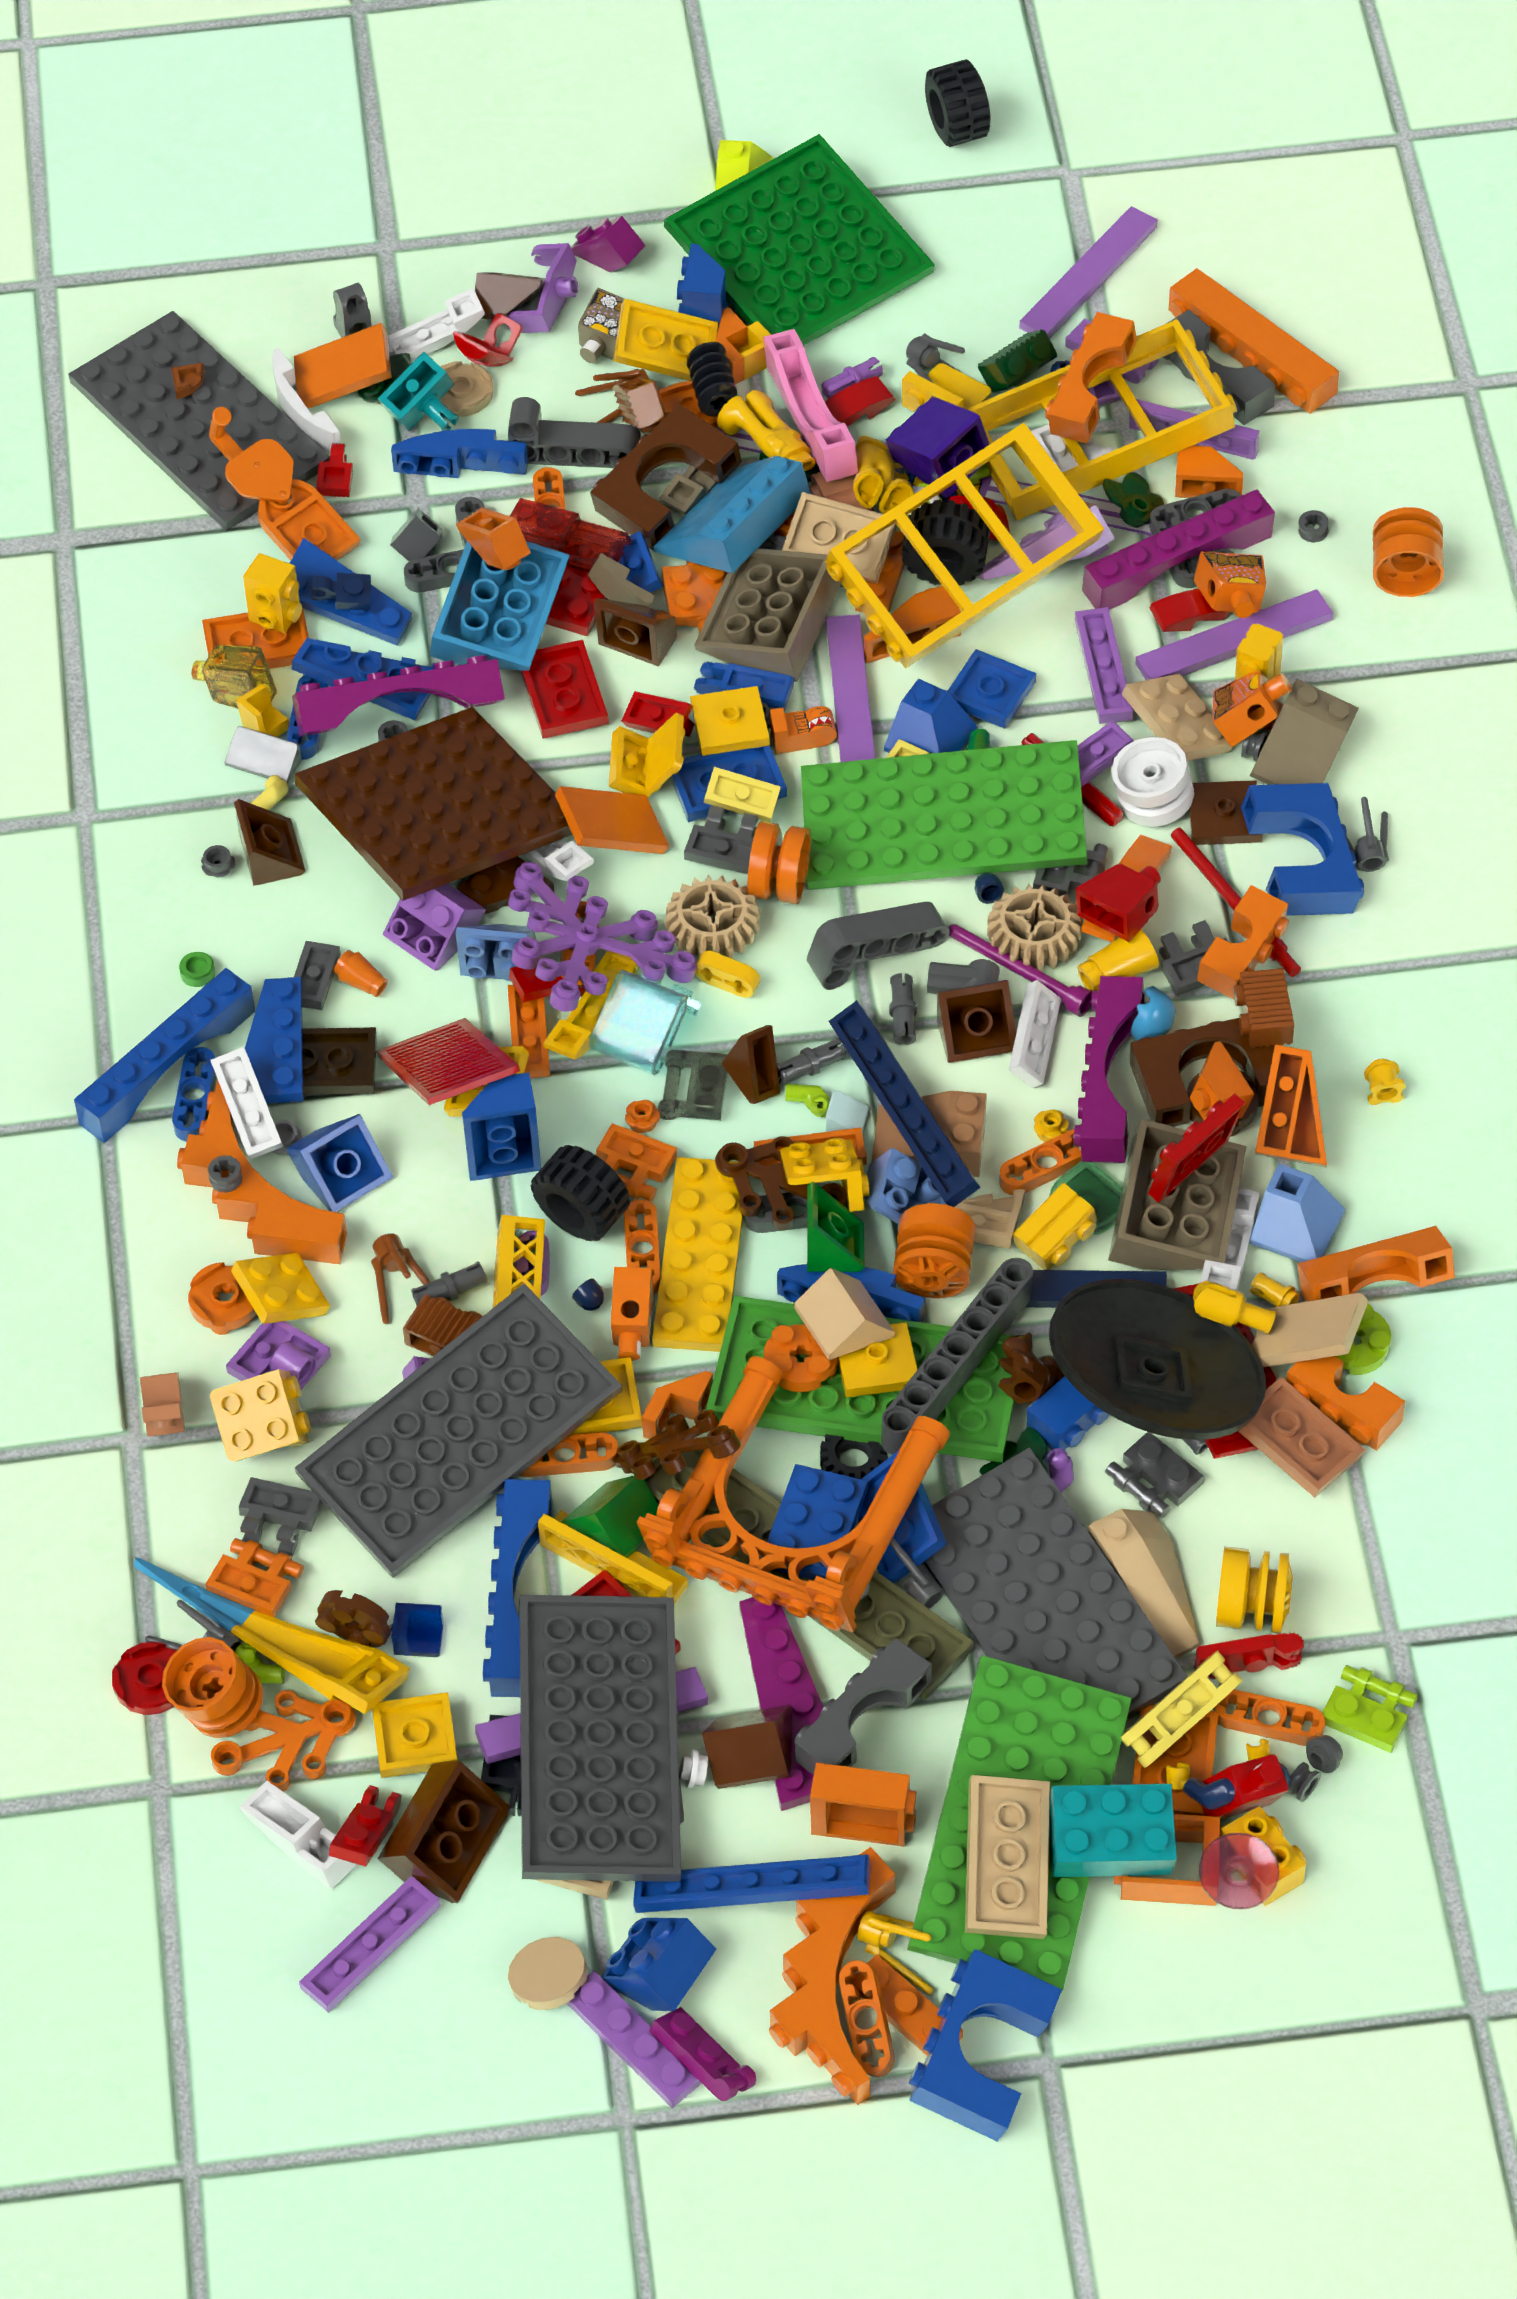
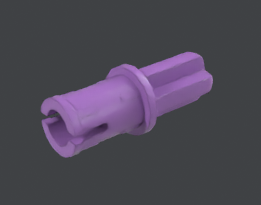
(851, 376)

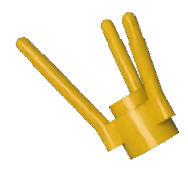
(882, 1931)

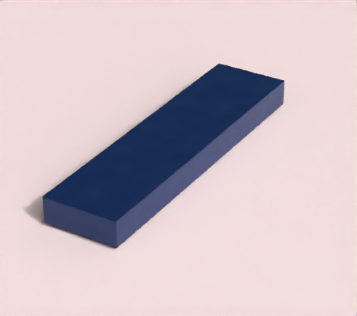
(1053, 1285)

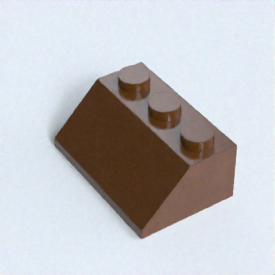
(445, 1830)

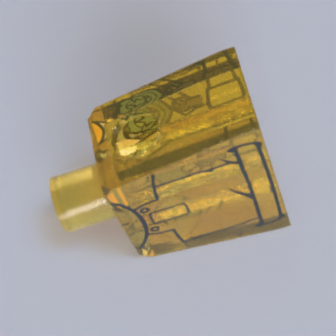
(233, 672)

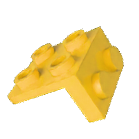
(947, 385)
(644, 763)
(827, 1162)
(260, 1415)

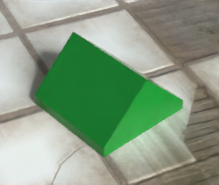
(833, 1234)
(612, 1514)

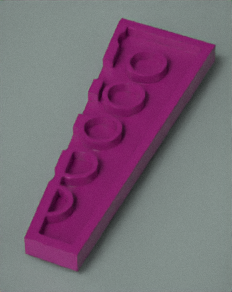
(780, 1681)

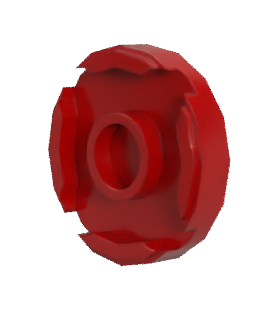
(140, 1676)

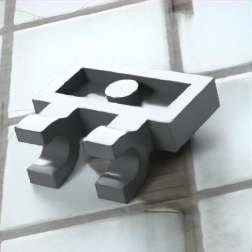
(720, 848)
(1181, 967)
(281, 1505)

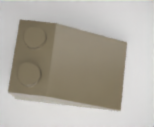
(1304, 737)

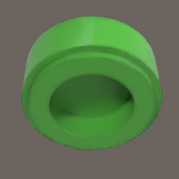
(197, 969)

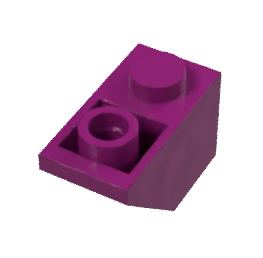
(608, 244)

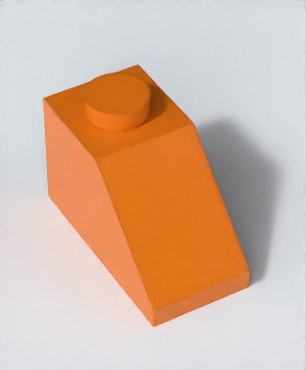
(1205, 471)
(495, 538)
(1219, 1081)

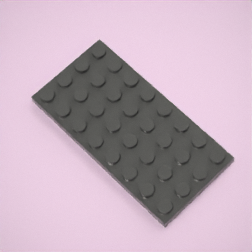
(138, 395)
(458, 1430)
(1043, 1589)
(598, 1739)

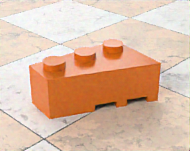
(1291, 1112)

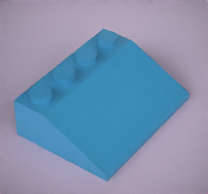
(737, 514)
(498, 609)

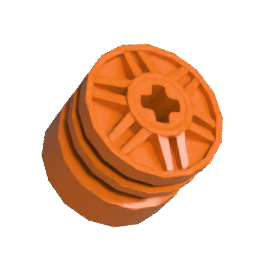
(1408, 552)
(934, 1250)
(212, 1687)

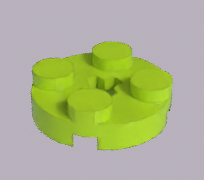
(1373, 1344)

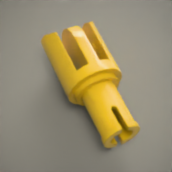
(1229, 1307)

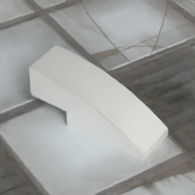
(296, 1833)

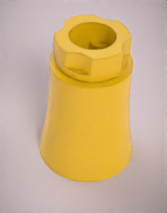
(1120, 960)

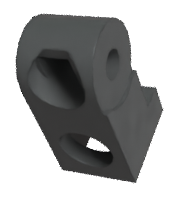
(351, 309)

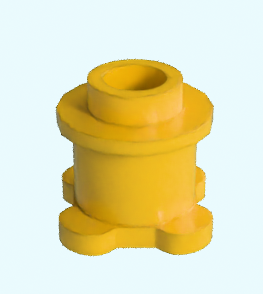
(1384, 1082)

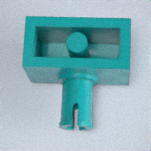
(419, 394)

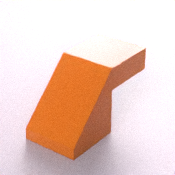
(733, 336)
(682, 1397)

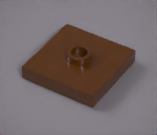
(1218, 814)

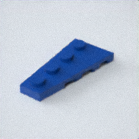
(385, 616)
(334, 661)
(277, 1040)

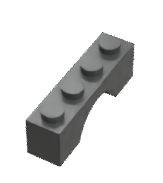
(1247, 385)
(892, 1679)

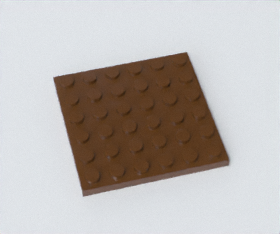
(436, 802)

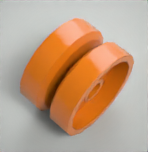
(779, 862)

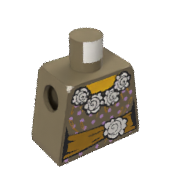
(599, 326)

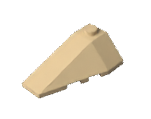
(1150, 1571)

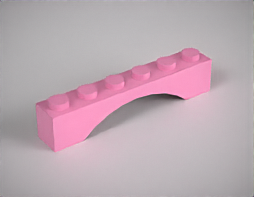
(824, 435)

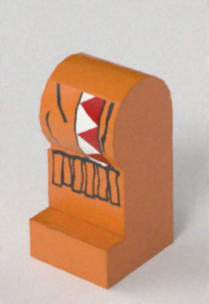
(801, 729)

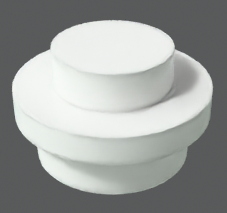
(693, 1769)

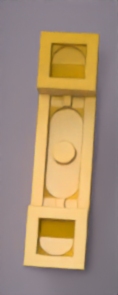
(573, 1035)

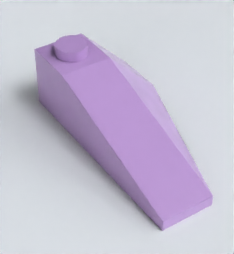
(1041, 543)

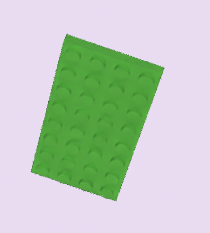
(944, 814)
(975, 1416)
(1018, 1729)

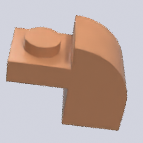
(162, 1404)

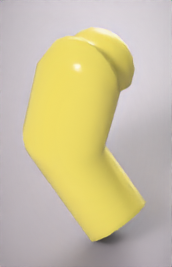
(275, 791)

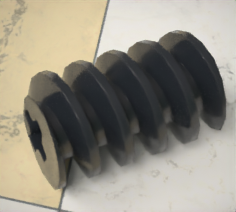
(711, 377)

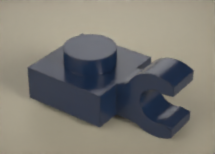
(349, 590)

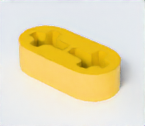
(727, 974)

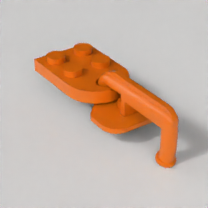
(266, 474)

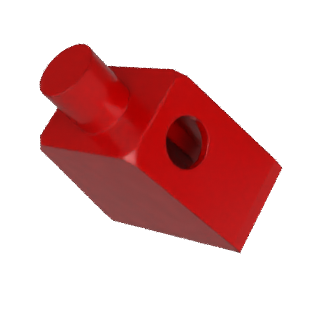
(1119, 899)

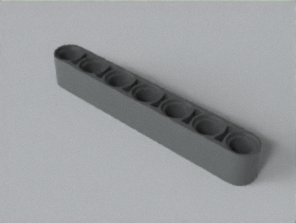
(959, 1351)

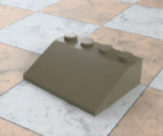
(770, 611)
(1190, 1221)

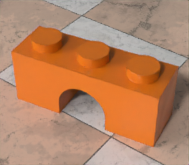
(1259, 920)
(1365, 1416)

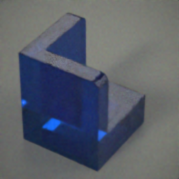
(417, 1630)

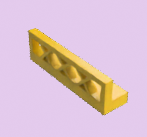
(506, 1257)
(637, 1573)

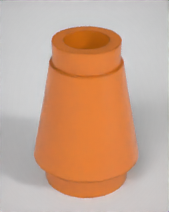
(360, 973)

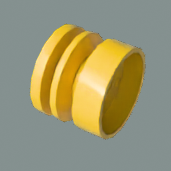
(1253, 1590)

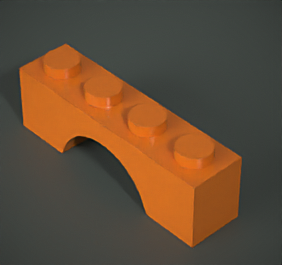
(1104, 346)
(1414, 1257)

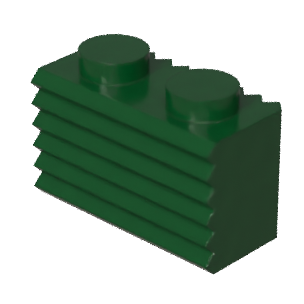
(1017, 360)

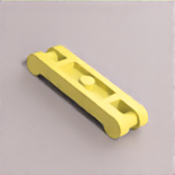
(1181, 1709)

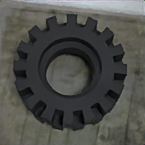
(835, 1445)

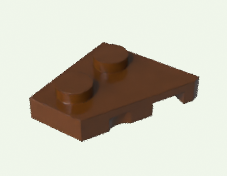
(494, 884)

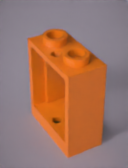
(862, 1804)
(1187, 1829)

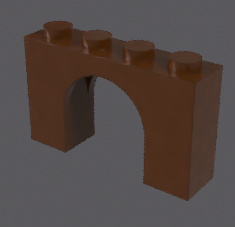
(676, 438)
(1162, 1058)

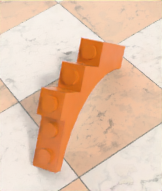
(274, 1219)
(812, 1971)

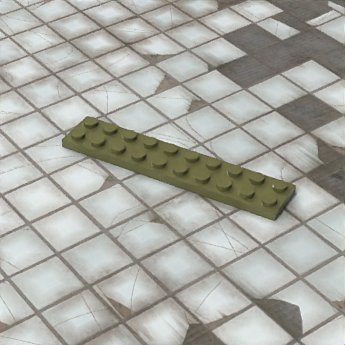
(880, 1615)

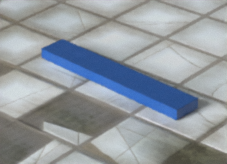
(756, 1884)

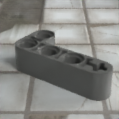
(569, 441)
(873, 936)

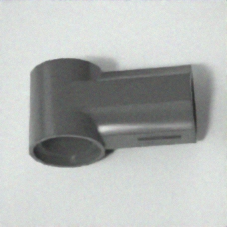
(953, 976)

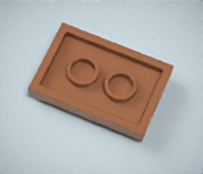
(1301, 1438)

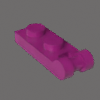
(702, 2055)

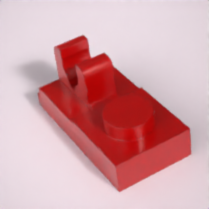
(650, 712)

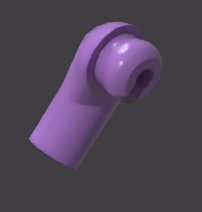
(1060, 1468)

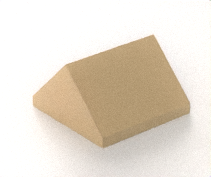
(841, 1315)

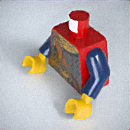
(1238, 1787)

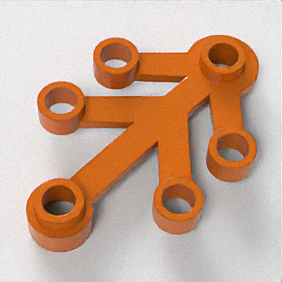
(290, 1737)

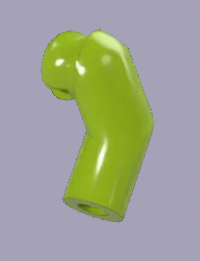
(811, 1095)
(267, 1673)

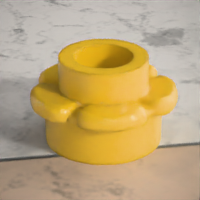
(1047, 1132)

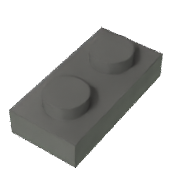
(316, 972)

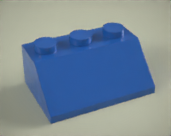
(502, 1129)

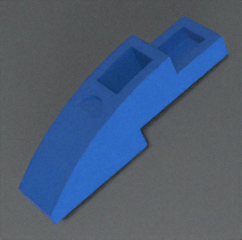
(452, 450)
(881, 1286)

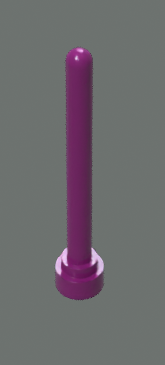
(1077, 999)

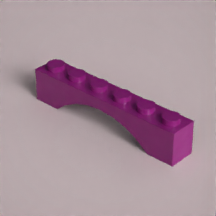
(1124, 573)
(468, 685)
(1104, 1121)

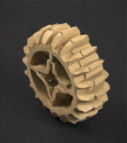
(733, 912)
(1054, 935)

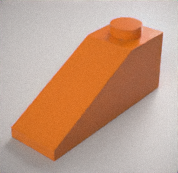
(916, 618)

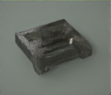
(705, 1086)

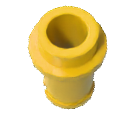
(1273, 1291)

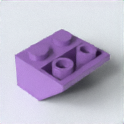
(429, 922)

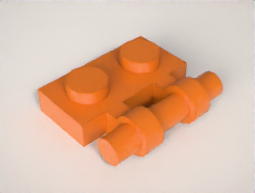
(639, 1155)
(250, 1585)

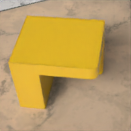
(754, 352)
(259, 714)

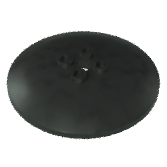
(1202, 1373)

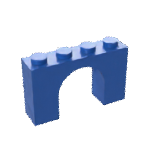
(1313, 815)
(946, 2079)

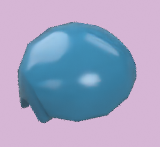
(1154, 1017)

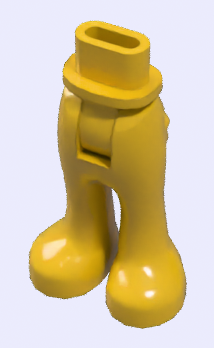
(774, 440)
(877, 477)

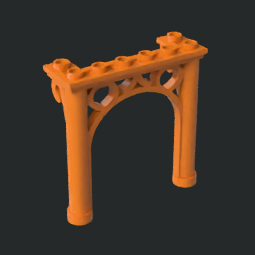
(847, 1575)

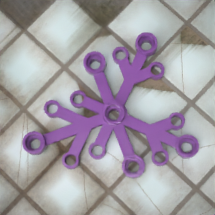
(587, 939)

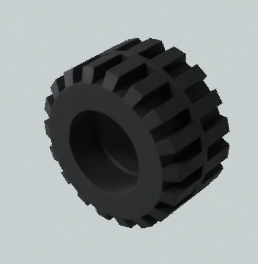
(957, 103)
(954, 535)
(580, 1193)

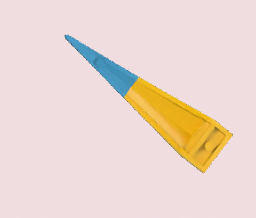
(326, 1663)

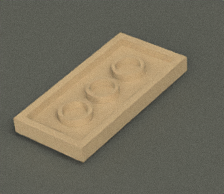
(1007, 1857)

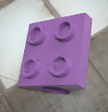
(282, 1348)

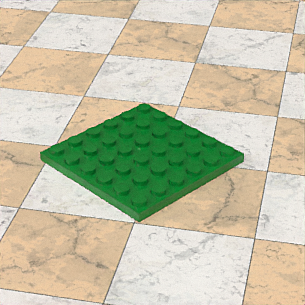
(802, 242)

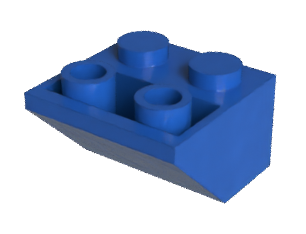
(703, 286)
(658, 1962)

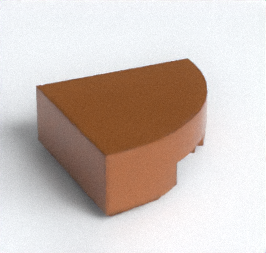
(187, 379)

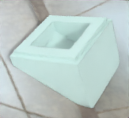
(845, 1113)

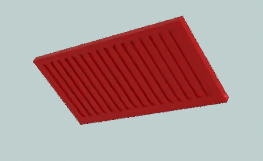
(447, 1061)

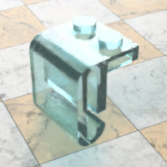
(641, 1020)

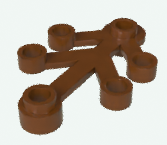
(772, 1179)
(676, 1439)

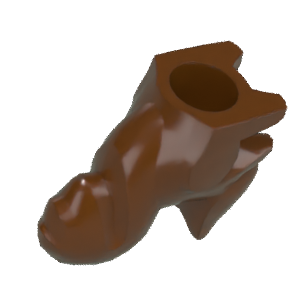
(1030, 1374)

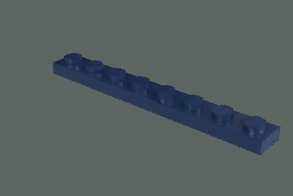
(904, 1105)

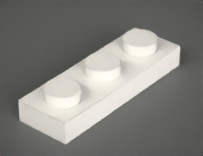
(1034, 1034)
(246, 1103)

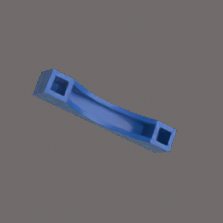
(119, 1091)
(516, 1538)

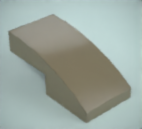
(687, 490)
(612, 583)

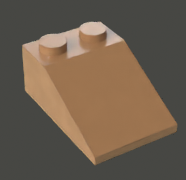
(959, 1115)

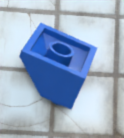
(930, 721)
(340, 1162)

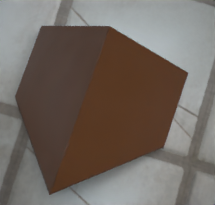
(754, 1065)

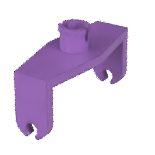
(556, 288)

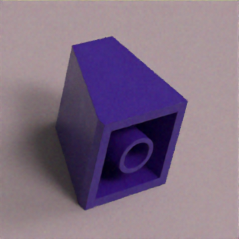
(937, 440)

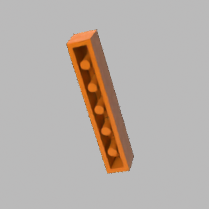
(1256, 341)

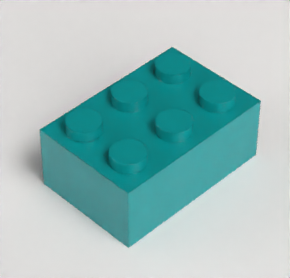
(1112, 1830)

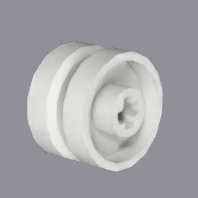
(1152, 781)

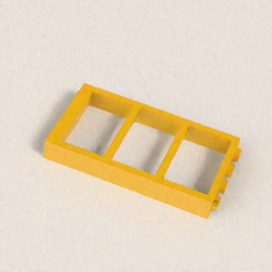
(1151, 448)
(1052, 482)

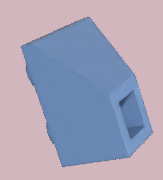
(488, 949)
(898, 1184)
(1296, 1216)

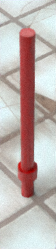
(1279, 950)

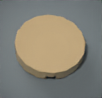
(471, 388)
(547, 1973)

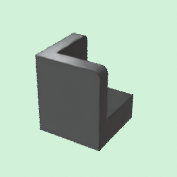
(416, 536)

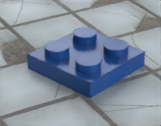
(991, 688)

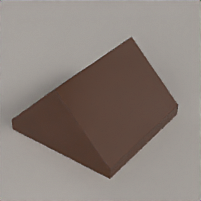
(268, 844)
(976, 1021)
(750, 1746)

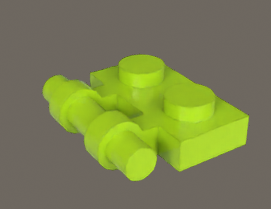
(1363, 1717)

